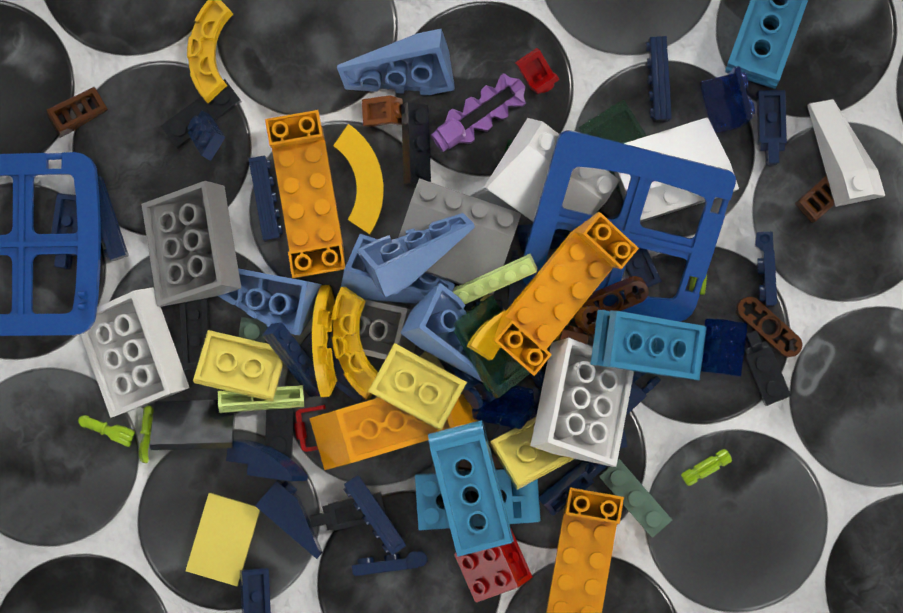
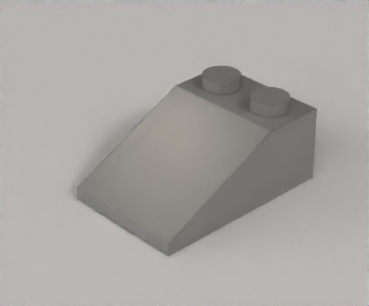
(381, 328)

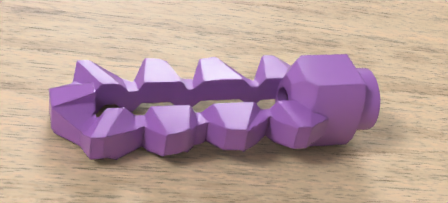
(453, 131)

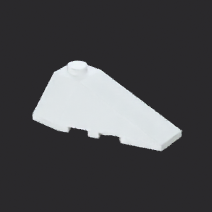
(845, 160)

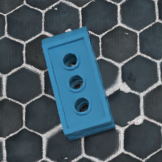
(776, 43)
(648, 344)
(447, 451)
(520, 504)

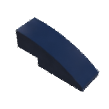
(265, 461)

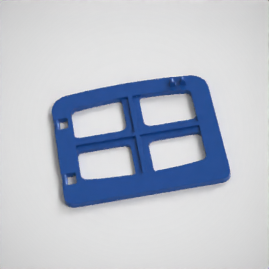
(644, 167)
(25, 244)

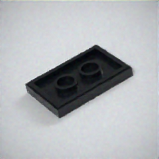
(191, 425)

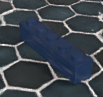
(659, 79)
(265, 198)
(110, 229)
(292, 356)
(374, 515)

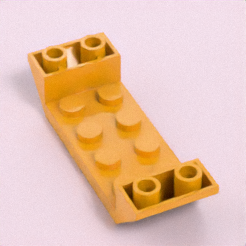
(306, 194)
(561, 290)
(375, 429)
(584, 552)

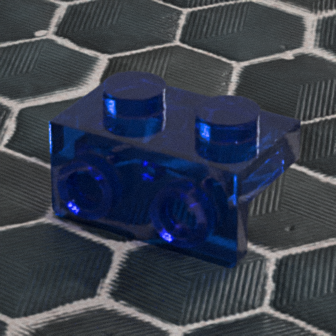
(724, 347)
(509, 410)

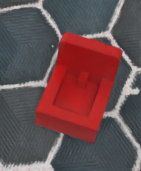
(537, 72)

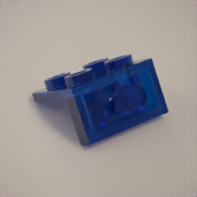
(728, 101)

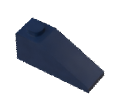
(287, 511)

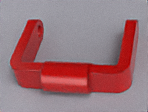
(300, 429)

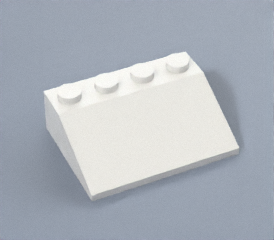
(689, 141)
(524, 170)
(133, 353)
(581, 405)

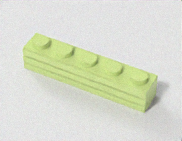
(496, 279)
(284, 398)

